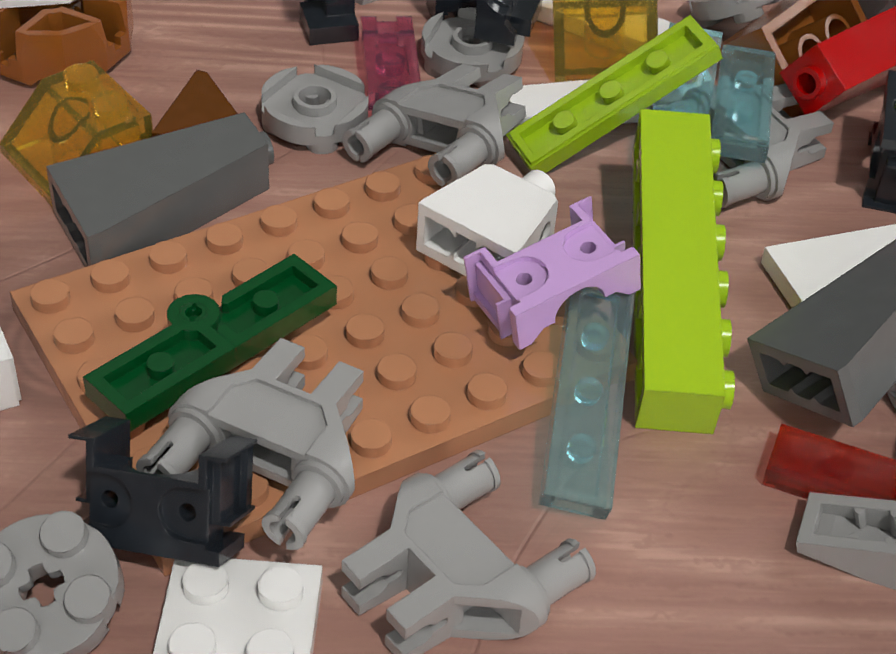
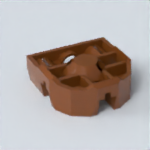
(58, 36)

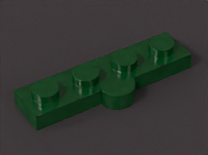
(209, 340)

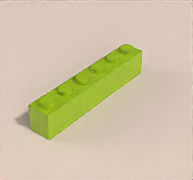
(682, 289)

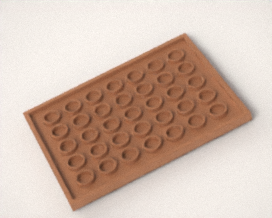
(427, 353)

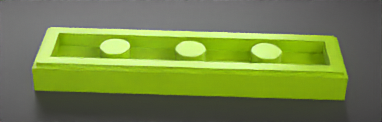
(614, 95)

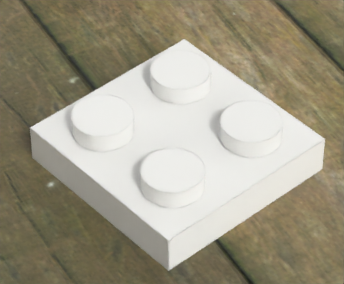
(240, 608)

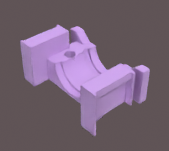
(531, 285)

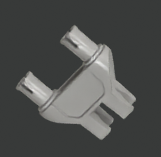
(443, 117)
(790, 147)
(296, 434)
(453, 570)

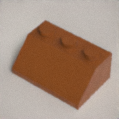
(795, 28)

